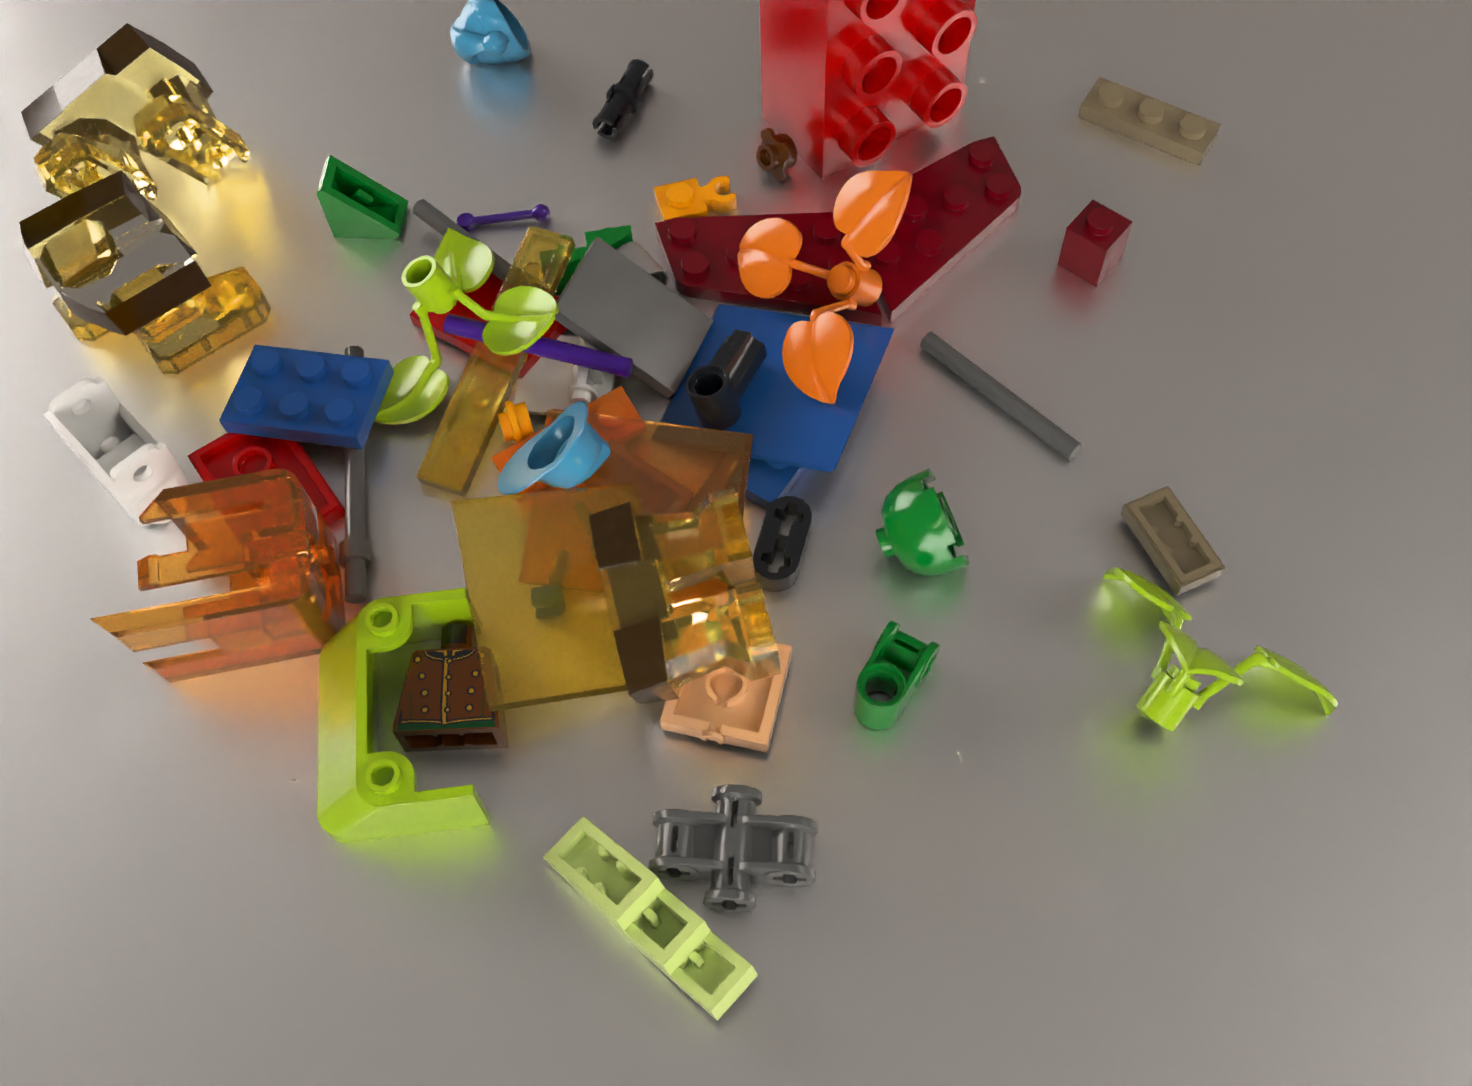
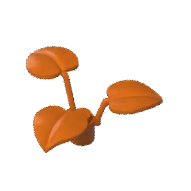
(821, 349)

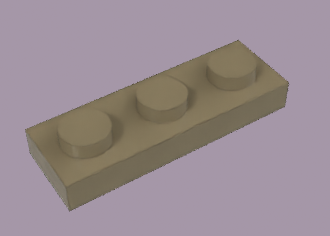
(1149, 121)

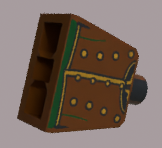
(446, 699)

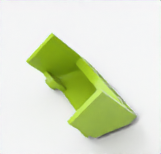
(370, 791)

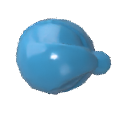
(489, 34)

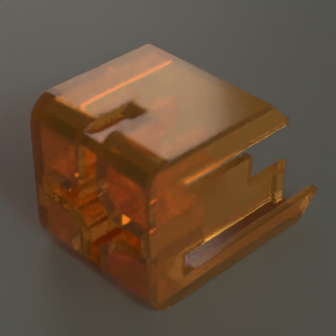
(279, 568)

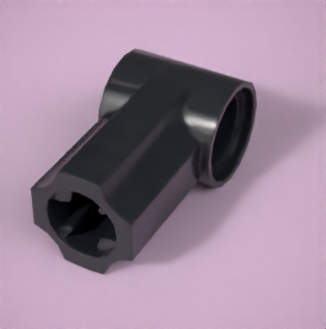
(719, 386)

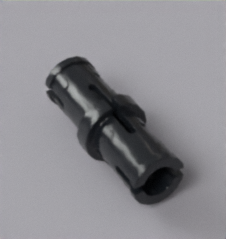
(623, 99)

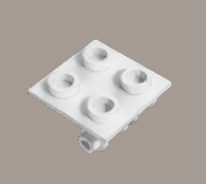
(560, 384)

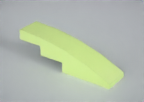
(651, 917)

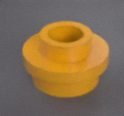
(515, 422)

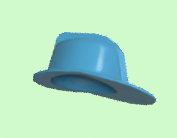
(558, 455)

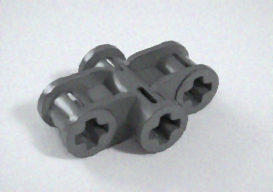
(754, 848)

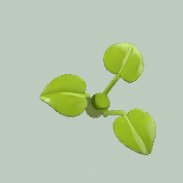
(437, 284)
(1176, 690)

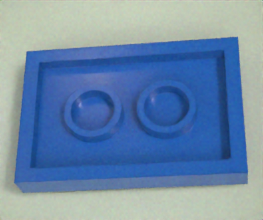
(307, 396)

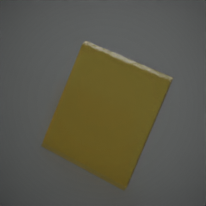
(539, 594)

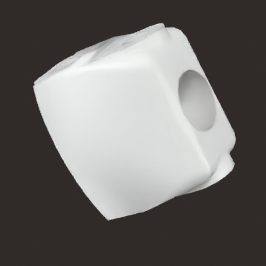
(132, 464)

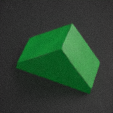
(358, 204)

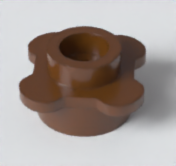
(776, 153)

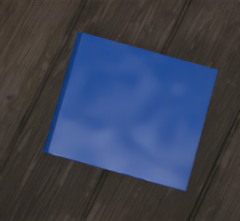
(783, 419)

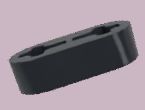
(793, 545)

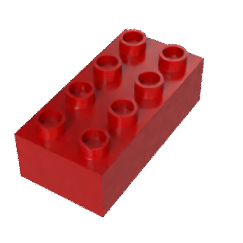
(861, 73)

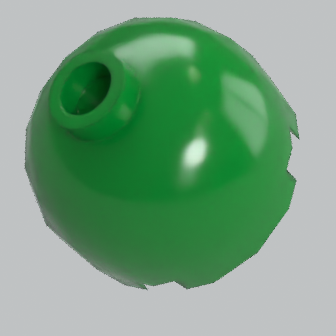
(920, 528)

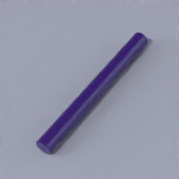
(549, 348)

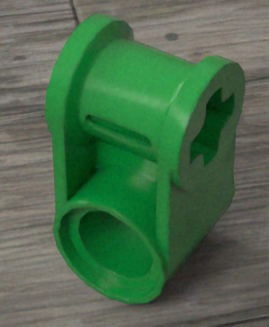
(896, 668)

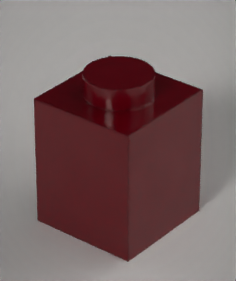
(1094, 242)

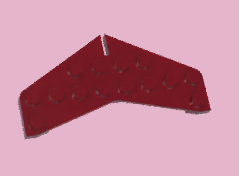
(945, 218)

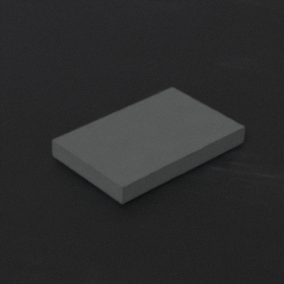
(632, 316)

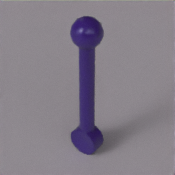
(469, 222)

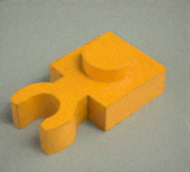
(690, 200)

